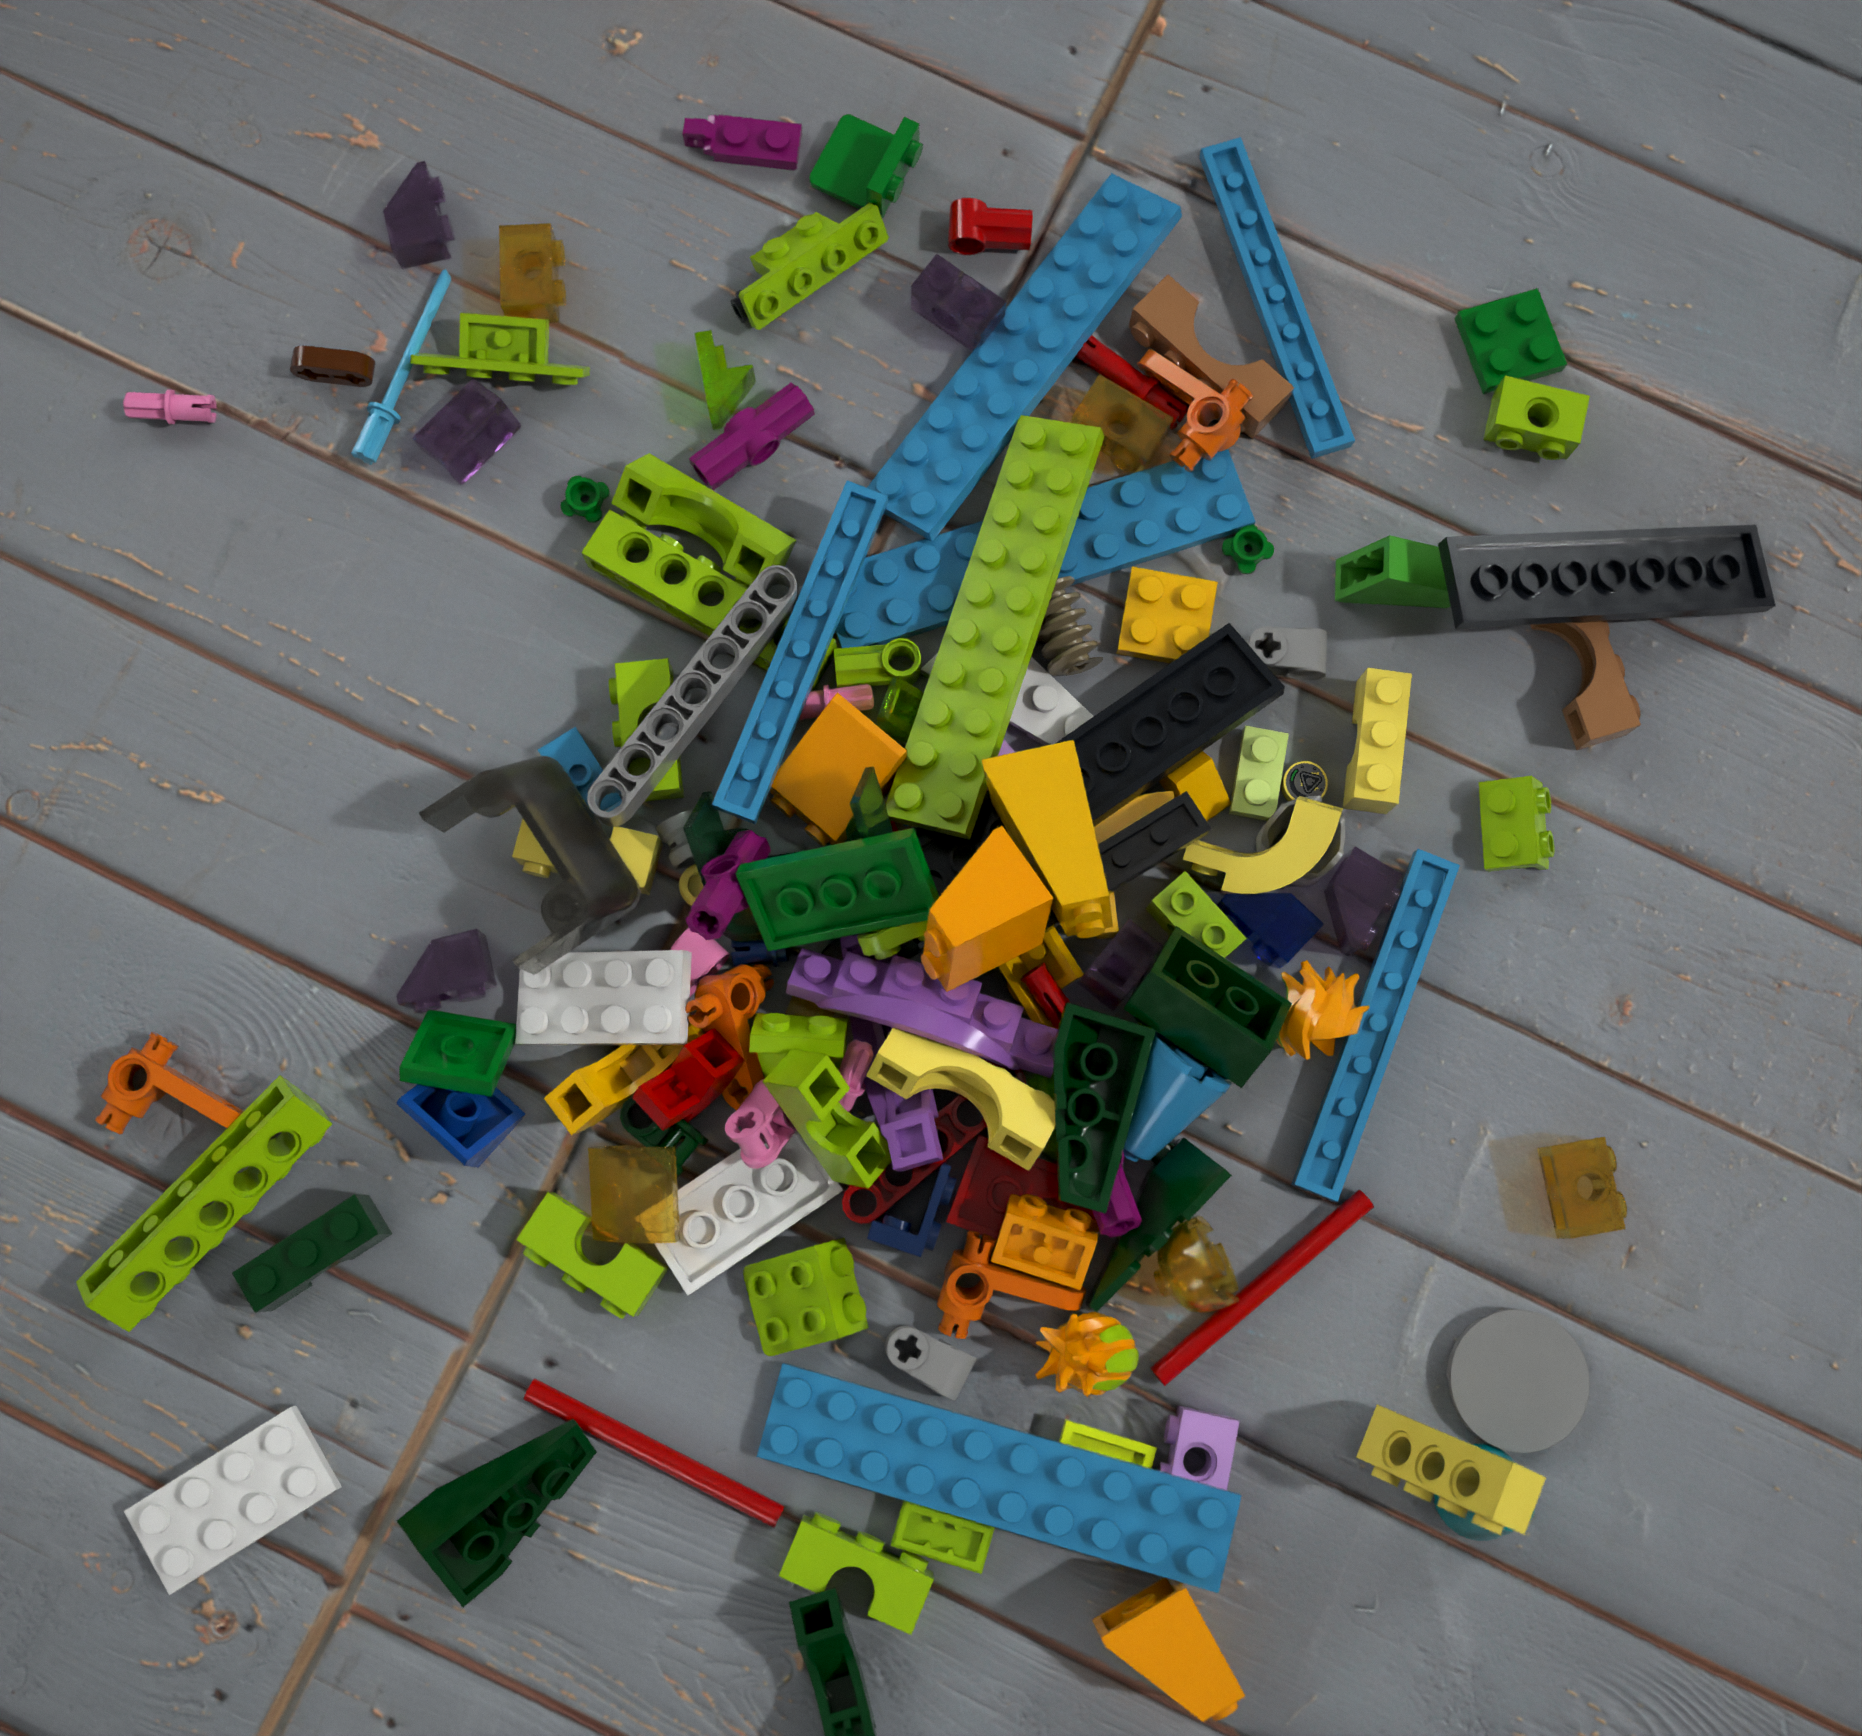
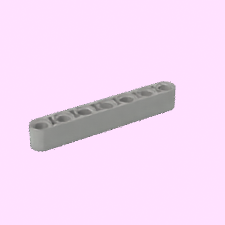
(692, 717)

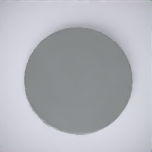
(1518, 1380)

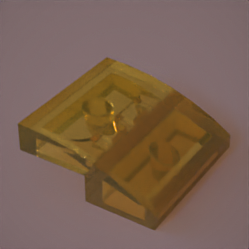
(634, 1194)

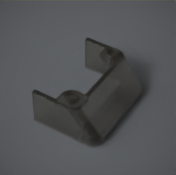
(594, 875)

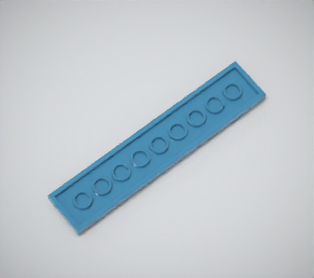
(1023, 355)
(1116, 528)
(1001, 1477)

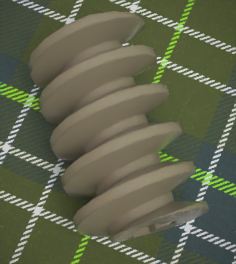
(1063, 634)

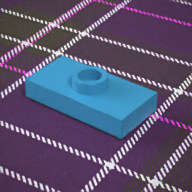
(580, 764)

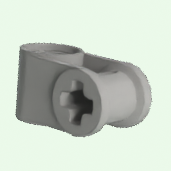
(1294, 651)
(935, 1364)

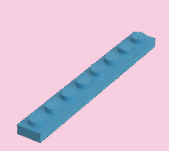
(1276, 297)
(800, 653)
(1367, 1054)

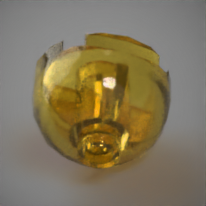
(1195, 1269)

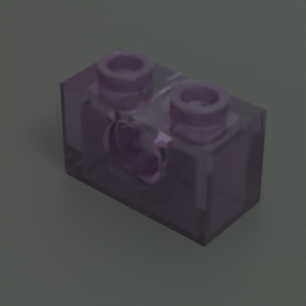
(956, 303)

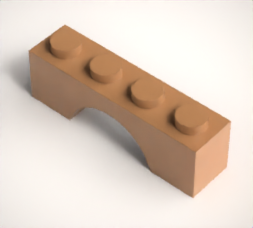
(1167, 325)
(1603, 703)

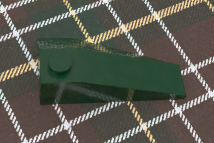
(1096, 1089)
(1169, 1194)
(480, 1517)

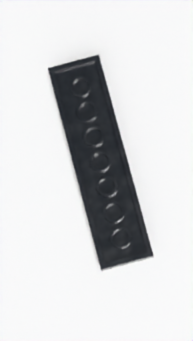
(1604, 575)

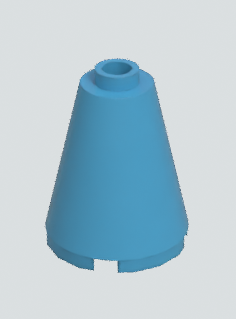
(1170, 1098)

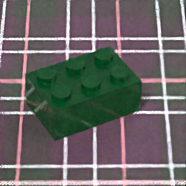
(1208, 1007)

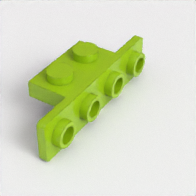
(807, 260)
(505, 345)

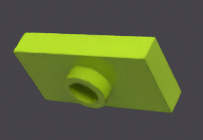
(942, 1536)

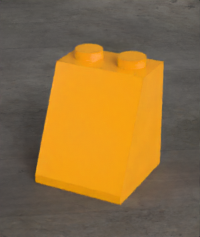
(827, 767)
(986, 914)
(1172, 1647)

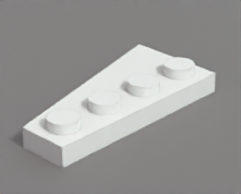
(1042, 706)

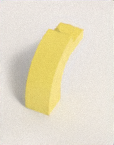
(1296, 853)

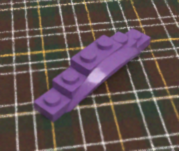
(911, 1001)
(903, 1122)

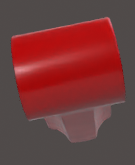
(979, 227)

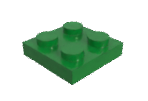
(1510, 340)
(458, 1053)

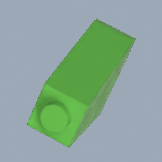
(1392, 574)

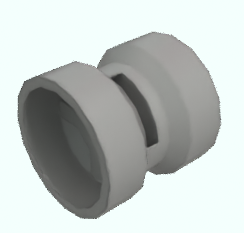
(672, 833)

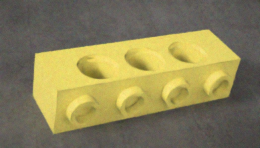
(1451, 1468)

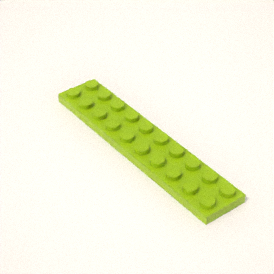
(994, 625)

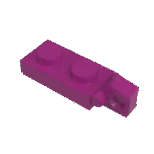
(745, 140)

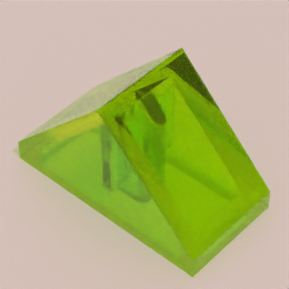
(899, 709)

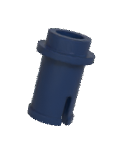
(756, 953)

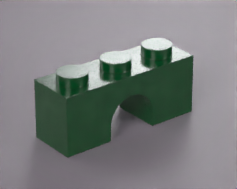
(310, 1251)

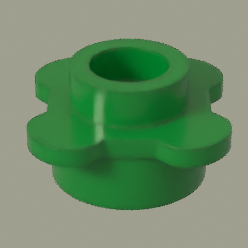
(579, 487)
(1254, 538)

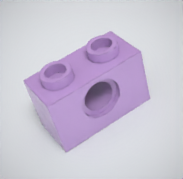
(1205, 1430)

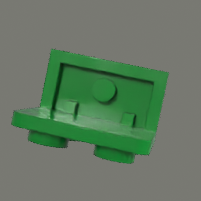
(866, 162)

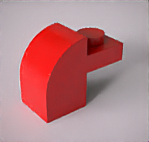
(692, 1081)

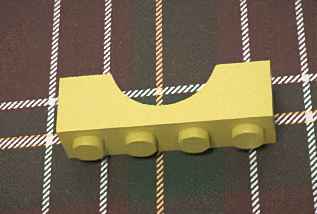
(1015, 1113)

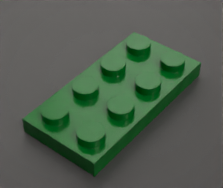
(839, 889)

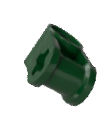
(655, 1137)

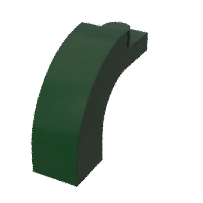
(832, 1664)

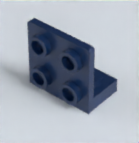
(896, 1233)

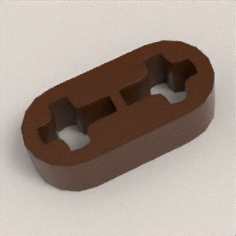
(332, 366)

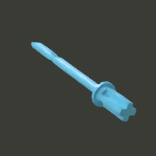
(382, 415)

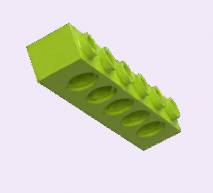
(621, 535)
(111, 1283)

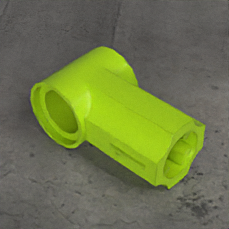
(872, 663)

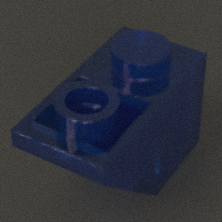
(1272, 922)

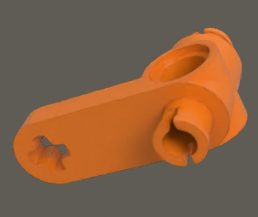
(1204, 406)
(726, 1005)
(126, 1101)
(968, 1304)

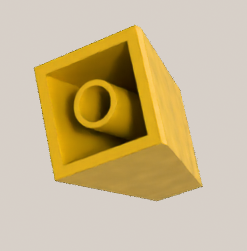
(1050, 821)

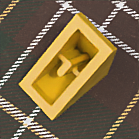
(1201, 782)

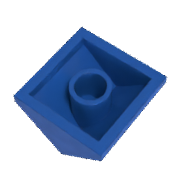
(461, 1121)

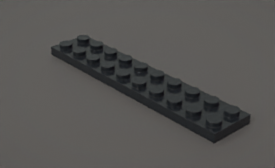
(1141, 737)

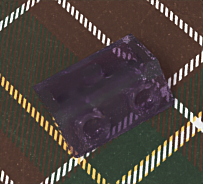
(467, 431)

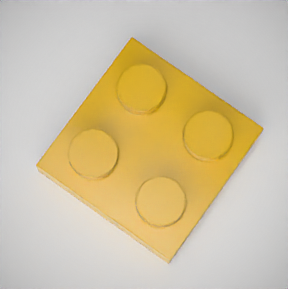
(1165, 614)

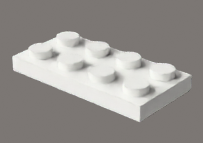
(606, 1000)
(742, 1208)
(232, 1499)

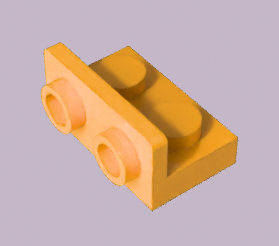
(1046, 1240)

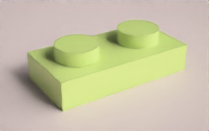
(1258, 773)

